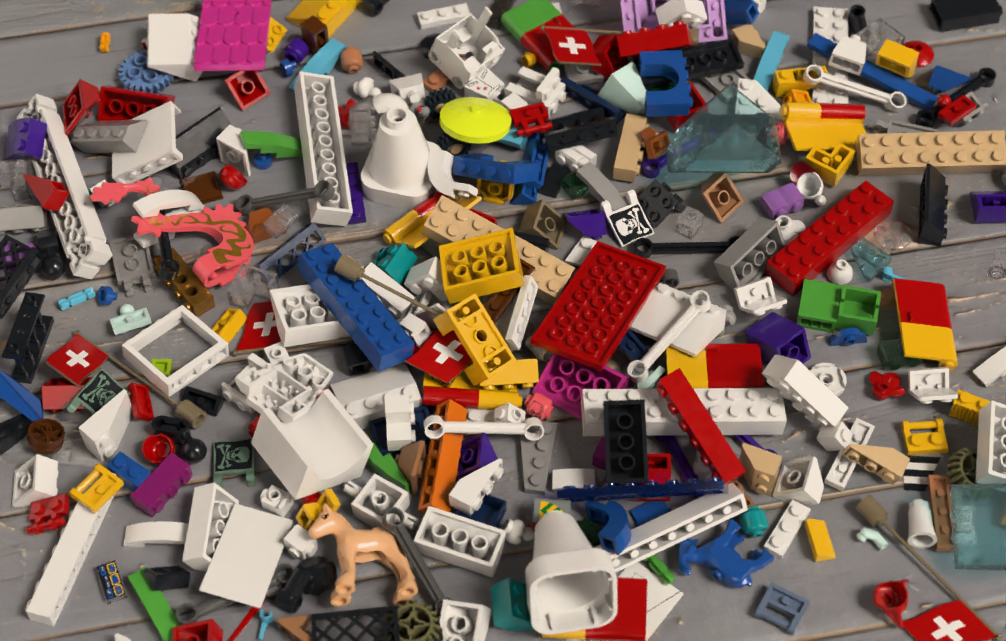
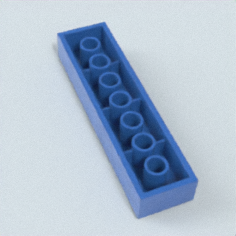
(356, 309)

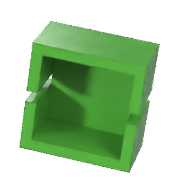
(858, 309)

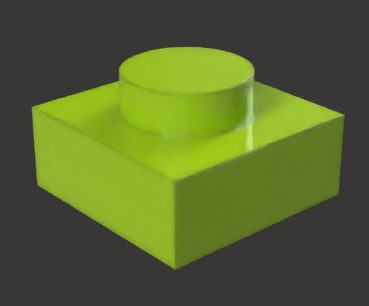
(163, 365)

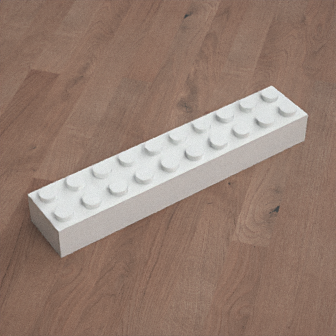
(322, 147)
(732, 409)

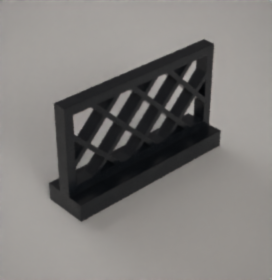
(25, 270)
(350, 615)

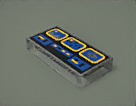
(111, 582)

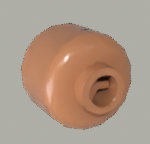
(351, 60)

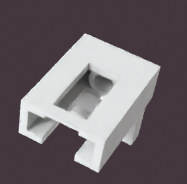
(547, 88)

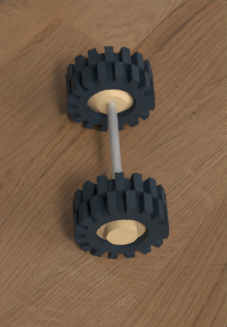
(435, 102)

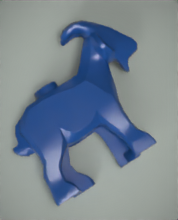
(722, 558)

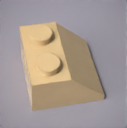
(760, 467)

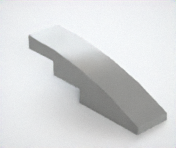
(600, 186)

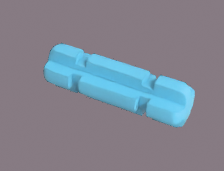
(76, 298)

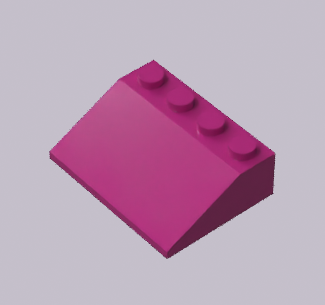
(566, 379)

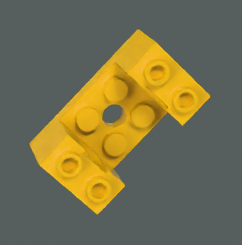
(487, 355)

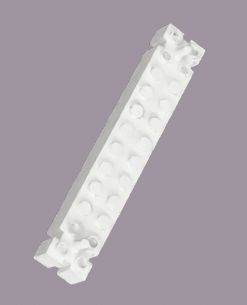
(77, 218)

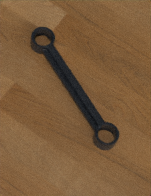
(972, 86)
(681, 247)
(166, 256)

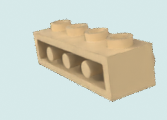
(629, 148)

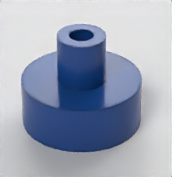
(287, 67)
(263, 161)
(106, 295)

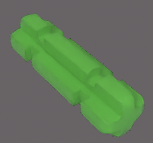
(660, 569)

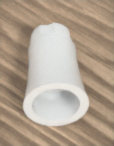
(921, 527)

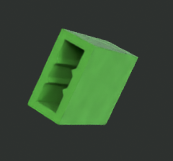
(819, 305)

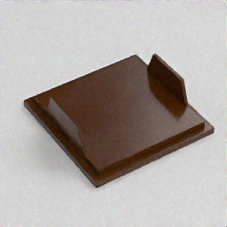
(204, 187)

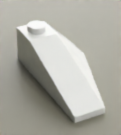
(464, 621)

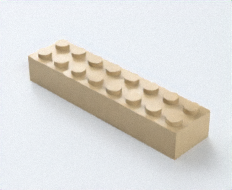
(944, 150)
(453, 223)

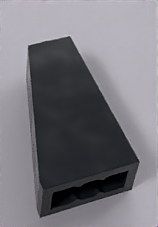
(964, 14)

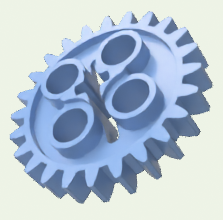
(137, 76)

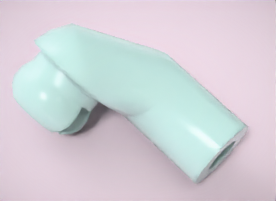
(866, 533)

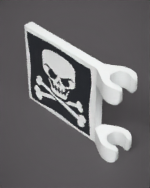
(628, 222)

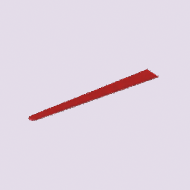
(245, 621)

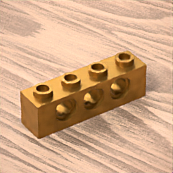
(188, 287)

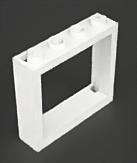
(190, 371)

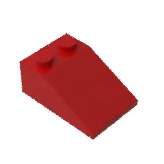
(79, 104)

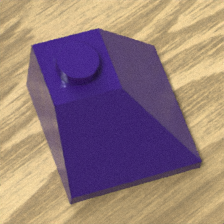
(588, 221)
(475, 454)

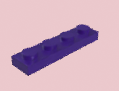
(356, 194)

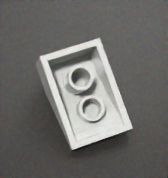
(107, 426)

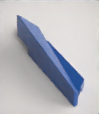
(537, 152)
(20, 397)

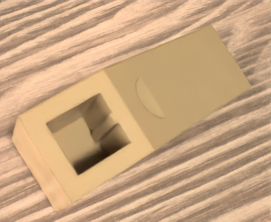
(882, 461)

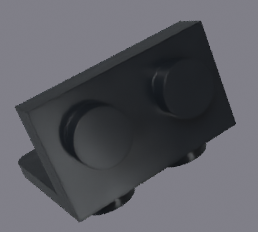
(659, 202)

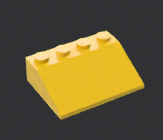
(330, 12)
(481, 265)

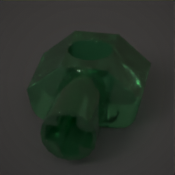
(574, 186)

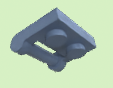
(784, 602)

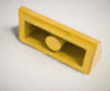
(229, 323)
(819, 540)

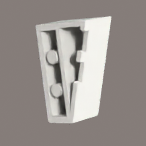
(394, 304)

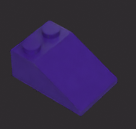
(25, 139)

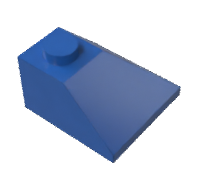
(946, 79)

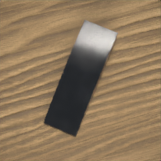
(13, 431)

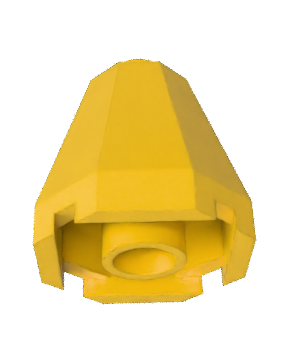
(494, 191)

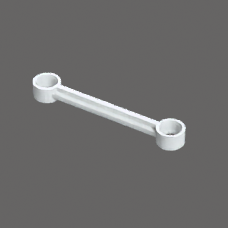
(854, 88)
(669, 336)
(483, 427)

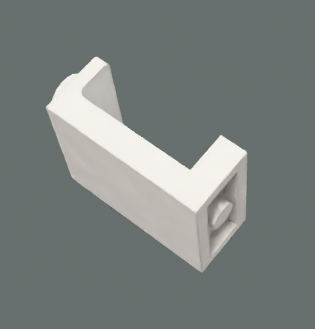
(231, 390)

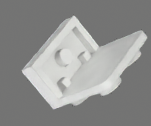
(758, 297)
(930, 385)

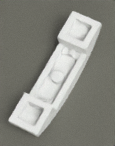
(153, 203)
(155, 532)

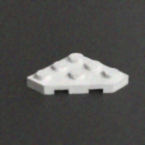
(760, 97)

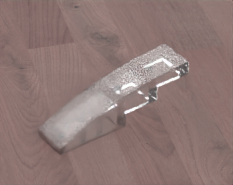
(286, 217)

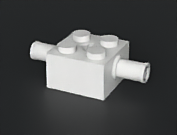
(375, 499)

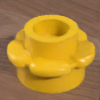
(528, 60)

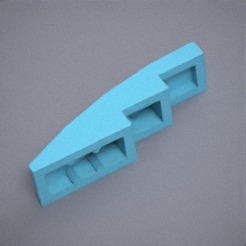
(771, 59)
(323, 60)

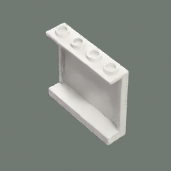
(155, 150)
(515, 318)

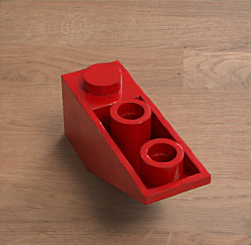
(49, 192)

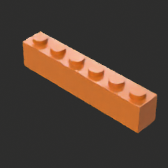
(442, 460)

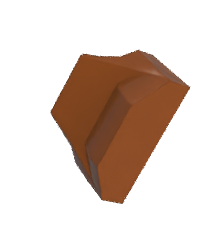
(655, 142)
(255, 224)

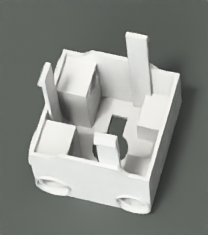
(461, 38)

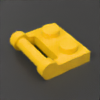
(924, 442)
(100, 491)

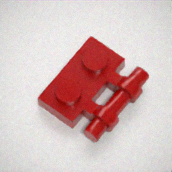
(528, 115)
(48, 509)

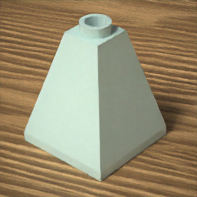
(625, 90)

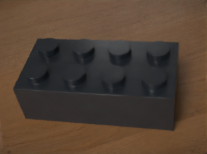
(625, 442)

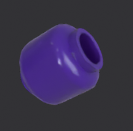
(296, 50)

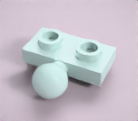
(130, 319)

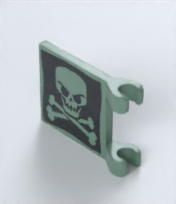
(96, 392)
(234, 458)

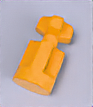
(105, 42)

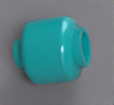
(753, 521)

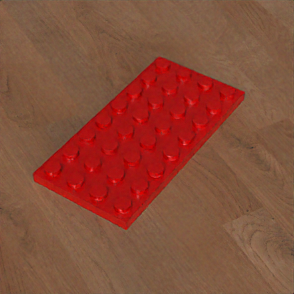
(598, 306)

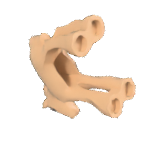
(361, 547)

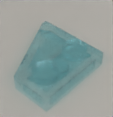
(869, 258)

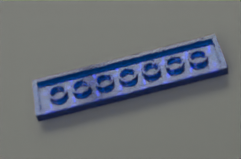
(651, 489)

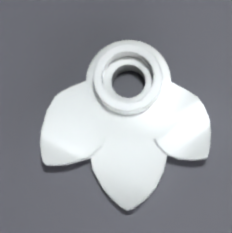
(791, 229)

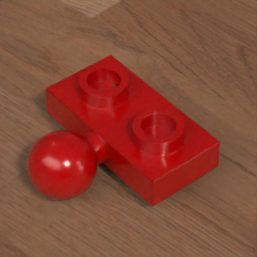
(956, 110)

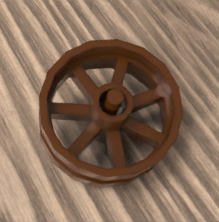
(46, 432)

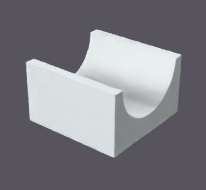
(315, 449)

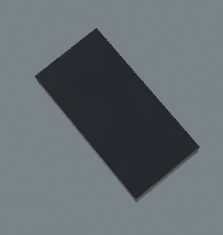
(551, 185)

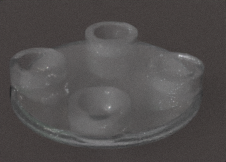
(892, 235)

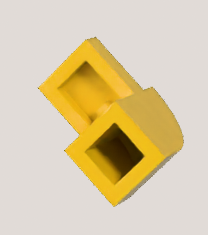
(309, 512)

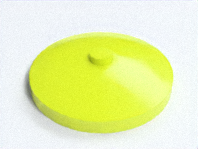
(475, 120)

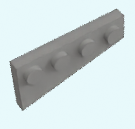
(537, 458)

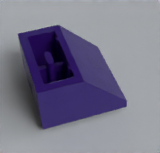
(988, 206)

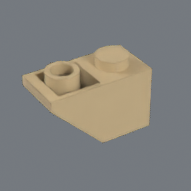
(748, 41)

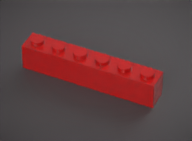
(700, 427)

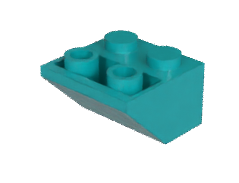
(395, 261)
(510, 605)

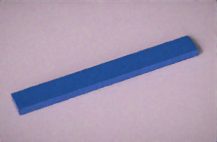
(879, 75)

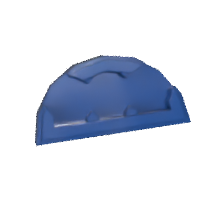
(848, 337)

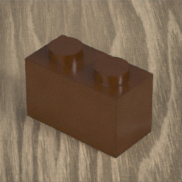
(314, 34)

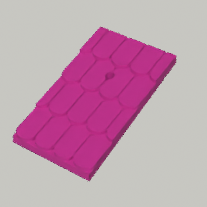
(233, 35)

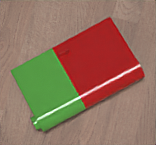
(525, 25)

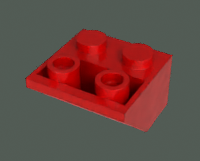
(658, 470)

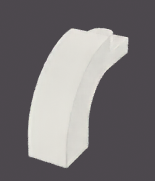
(439, 172)

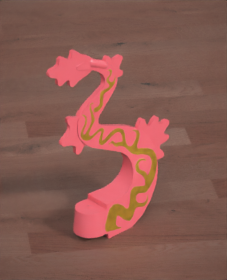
(220, 262)

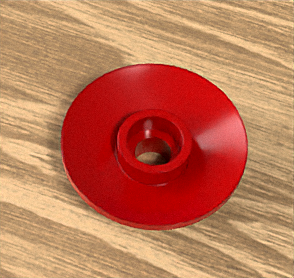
(925, 55)

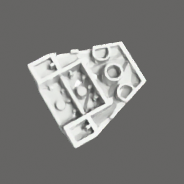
(286, 387)

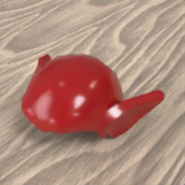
(892, 599)

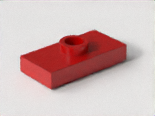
(141, 401)

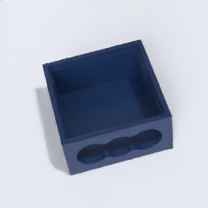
(489, 513)

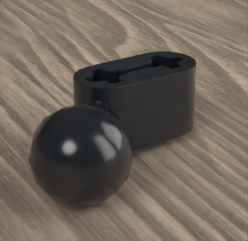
(49, 243)
(178, 429)

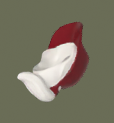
(808, 182)

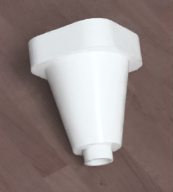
(398, 162)
(568, 579)

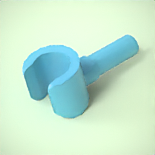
(888, 274)
(264, 622)

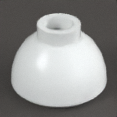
(840, 272)

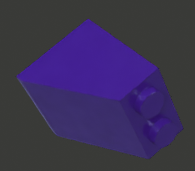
(779, 337)

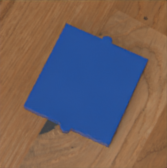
(649, 512)

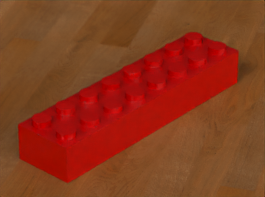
(829, 237)

